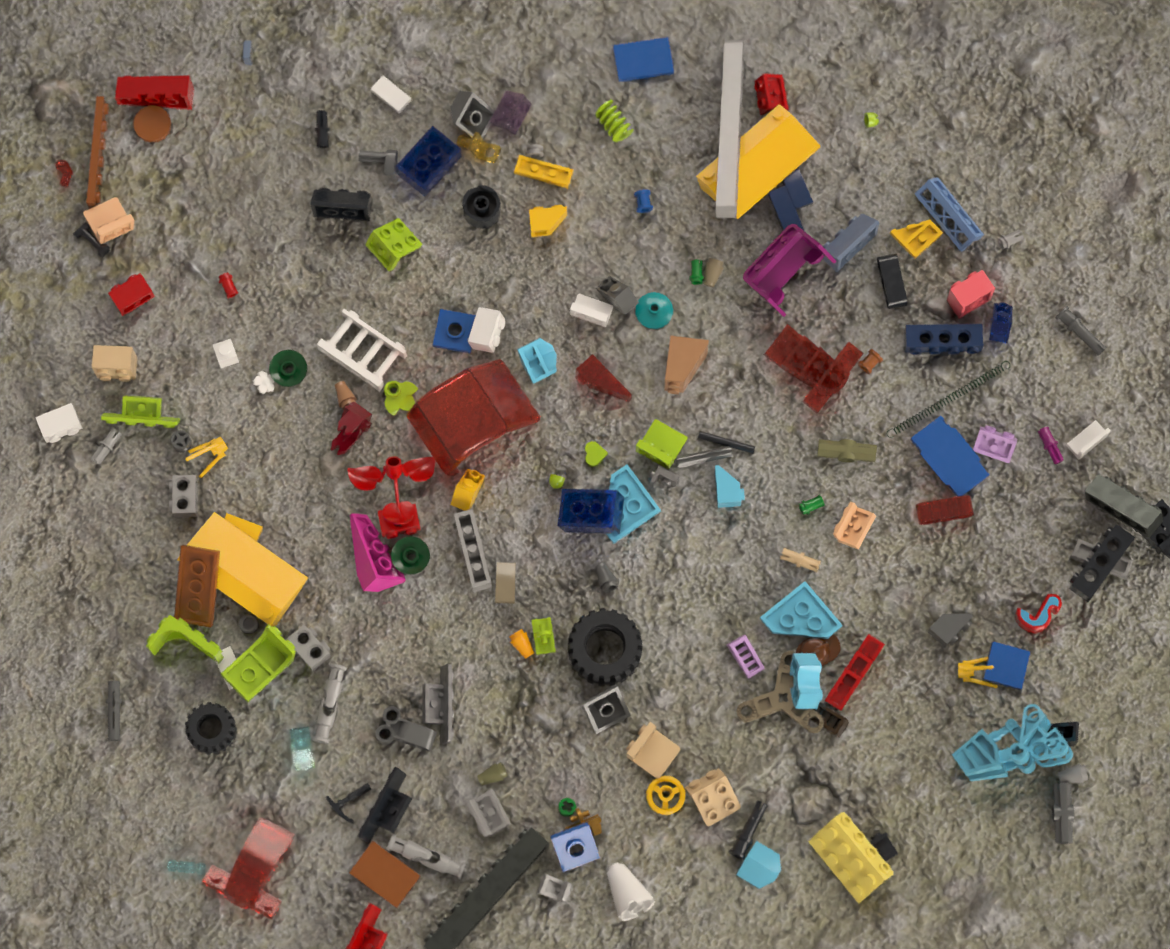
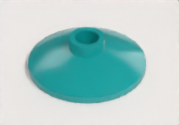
(654, 319)

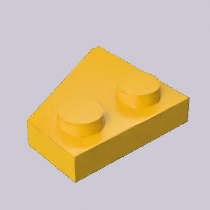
(917, 237)

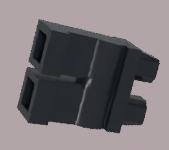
(1161, 537)

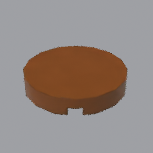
(152, 124)

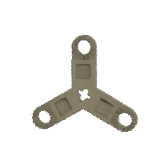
(769, 702)

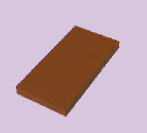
(197, 585)

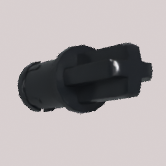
(322, 129)

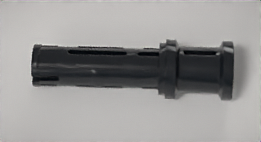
(745, 838)

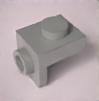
(554, 888)

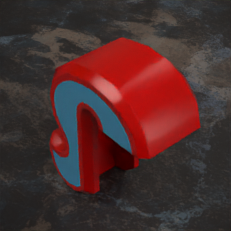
(1040, 622)

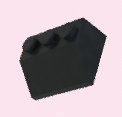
(341, 204)

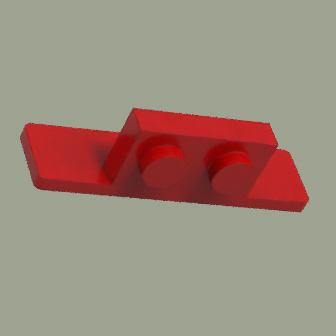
(365, 934)

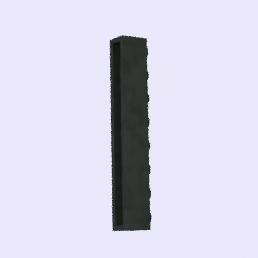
(488, 892)

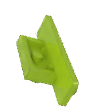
(141, 410)

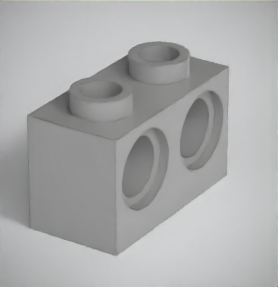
(189, 495)
(305, 650)

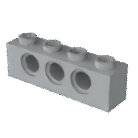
(472, 550)

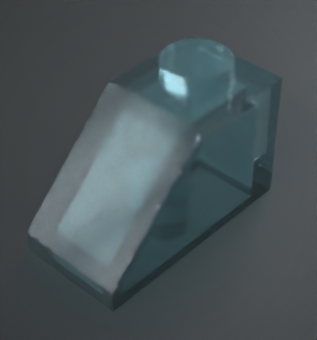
(302, 748)

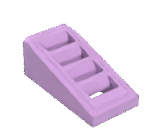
(747, 646)

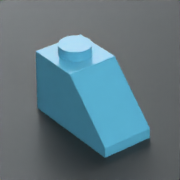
(727, 489)

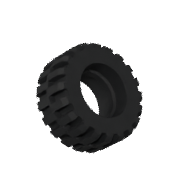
(605, 621)

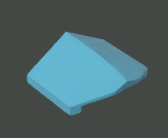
(538, 359)
(760, 866)

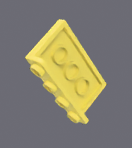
(851, 857)

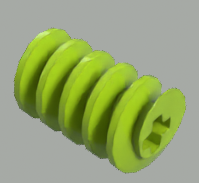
(612, 122)

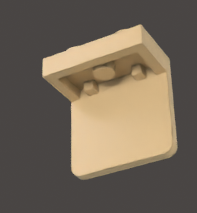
(652, 751)
(713, 796)

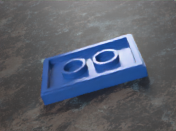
(643, 59)

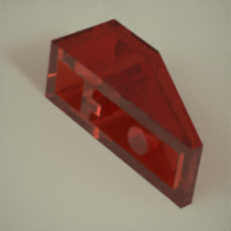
(599, 378)

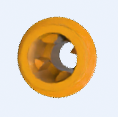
(522, 643)

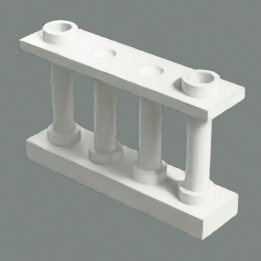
(360, 368)

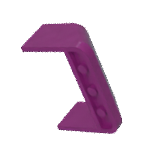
(781, 262)

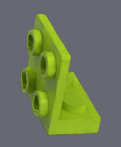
(392, 242)
(661, 444)

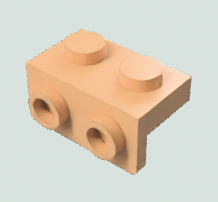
(853, 526)

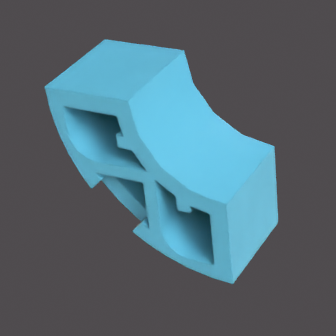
(806, 675)

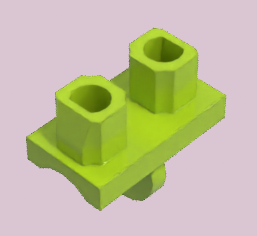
(543, 636)

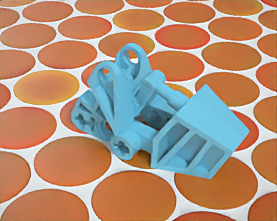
(984, 760)

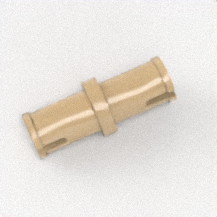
(800, 560)

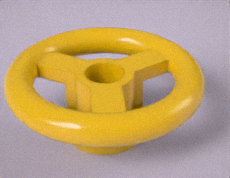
(678, 789)

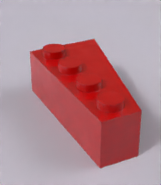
(160, 91)

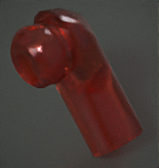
(66, 171)

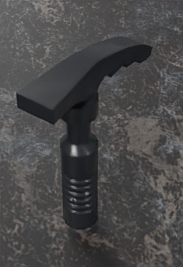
(350, 797)

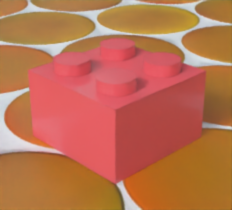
(970, 293)

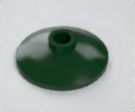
(284, 360)
(408, 546)

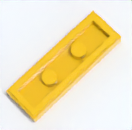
(543, 171)

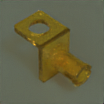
(478, 147)

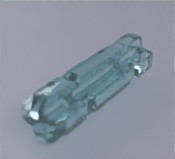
(186, 867)

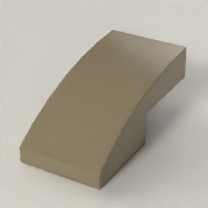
(505, 582)

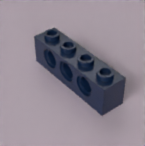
(952, 332)

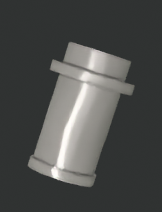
(1006, 241)

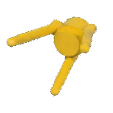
(216, 446)
(967, 669)

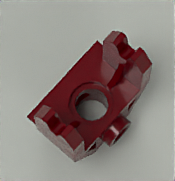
(352, 425)

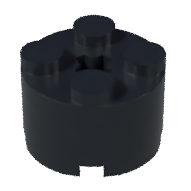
(482, 216)

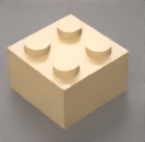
(114, 363)

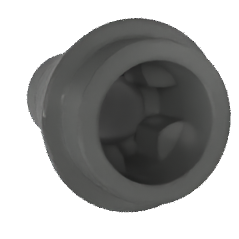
(606, 579)

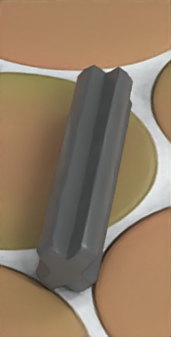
(704, 456)

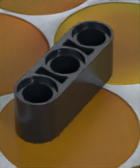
(892, 281)

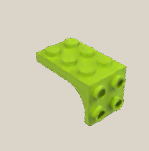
(173, 629)
(260, 663)

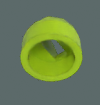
(870, 119)
(556, 481)

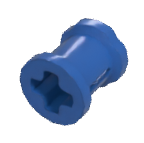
(643, 201)

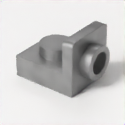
(667, 477)

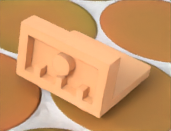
(109, 220)

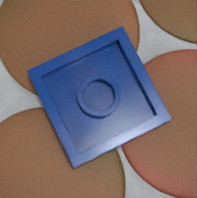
(1009, 665)

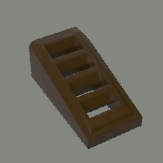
(837, 717)

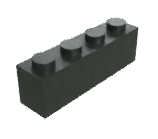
(1124, 505)

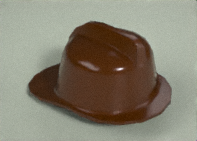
(825, 649)

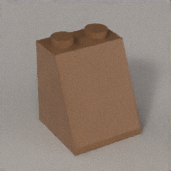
(683, 361)

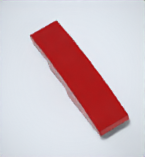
(854, 672)

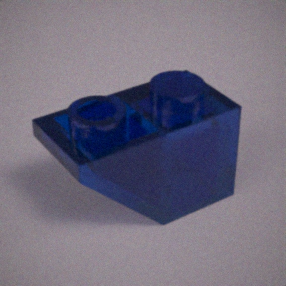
(1000, 322)

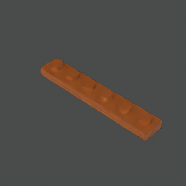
(98, 145)

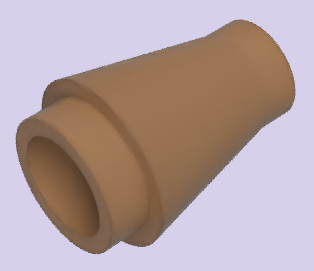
(344, 394)

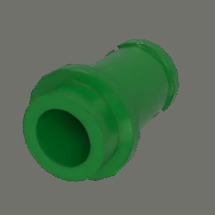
(696, 272)
(810, 505)

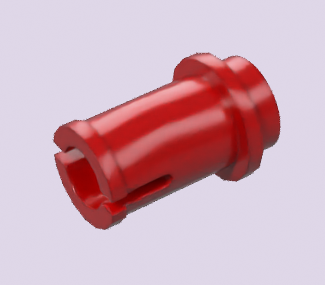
(228, 285)

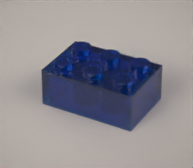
(428, 161)
(591, 511)

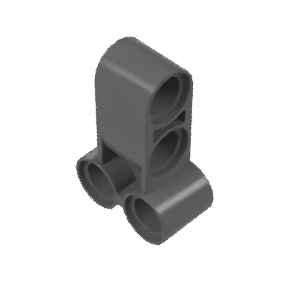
(405, 732)

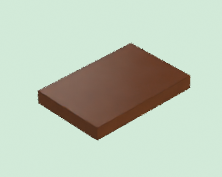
(385, 874)

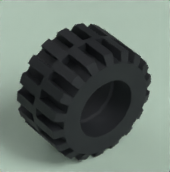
(204, 713)

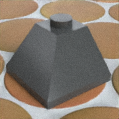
(471, 114)

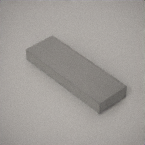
(1084, 549)

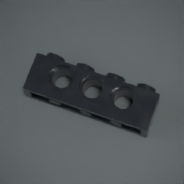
(1087, 589)

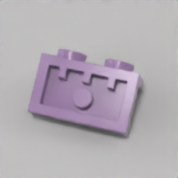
(995, 444)

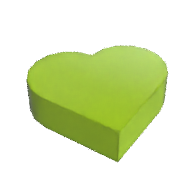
(595, 454)

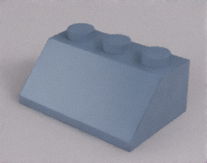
(851, 240)

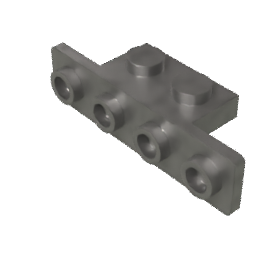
(438, 704)

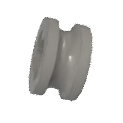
(535, 151)

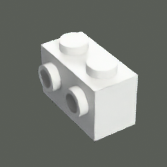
(486, 330)
(59, 423)

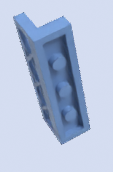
(954, 210)

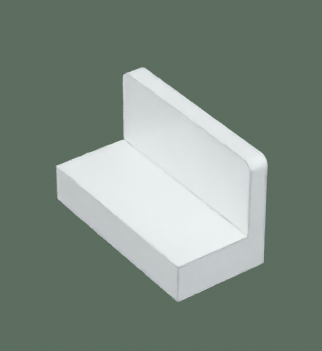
(591, 310)
(1087, 439)

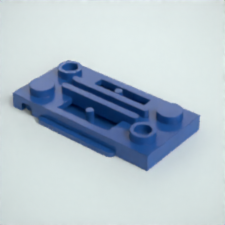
(950, 456)

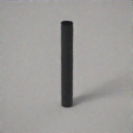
(726, 442)

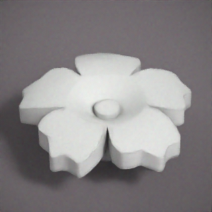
(263, 382)

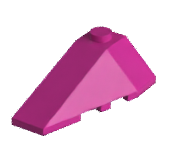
(372, 557)

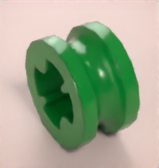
(565, 813)

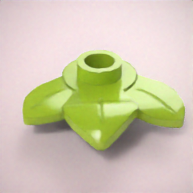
(402, 398)

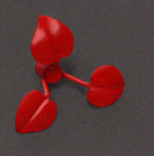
(367, 477)

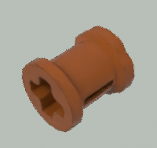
(870, 361)

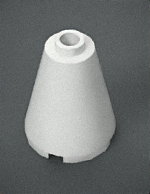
(628, 892)

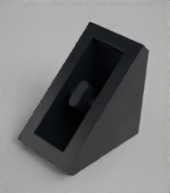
(1068, 730)

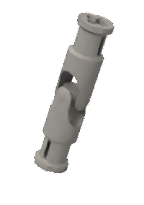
(331, 691)
(416, 852)

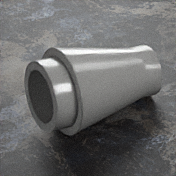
(1074, 774)

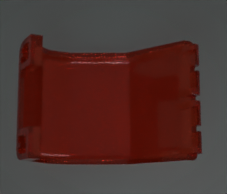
(470, 413)

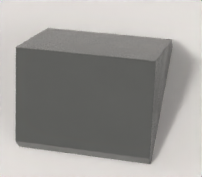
(605, 709)

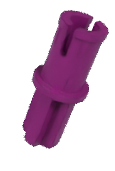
(1050, 444)

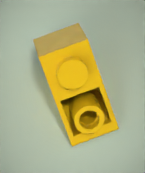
(545, 220)
(467, 489)

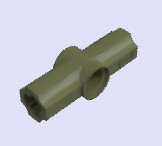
(847, 450)

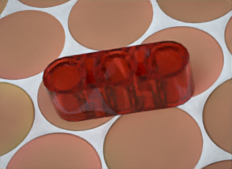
(944, 510)

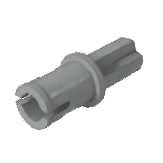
(106, 446)

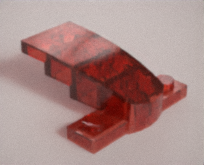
(813, 365)
(253, 869)

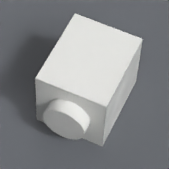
(225, 353)

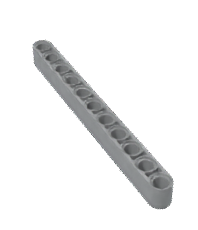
(730, 129)

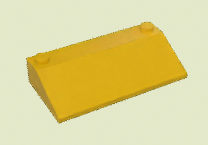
(766, 158)
(249, 570)

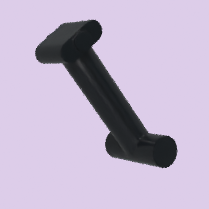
(83, 231)

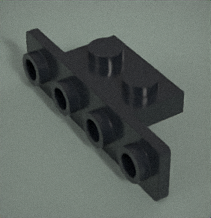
(388, 807)

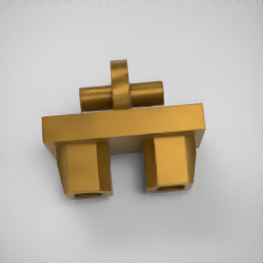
(593, 821)

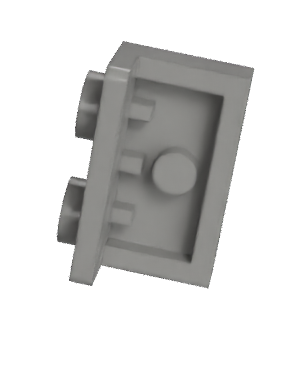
(488, 813)

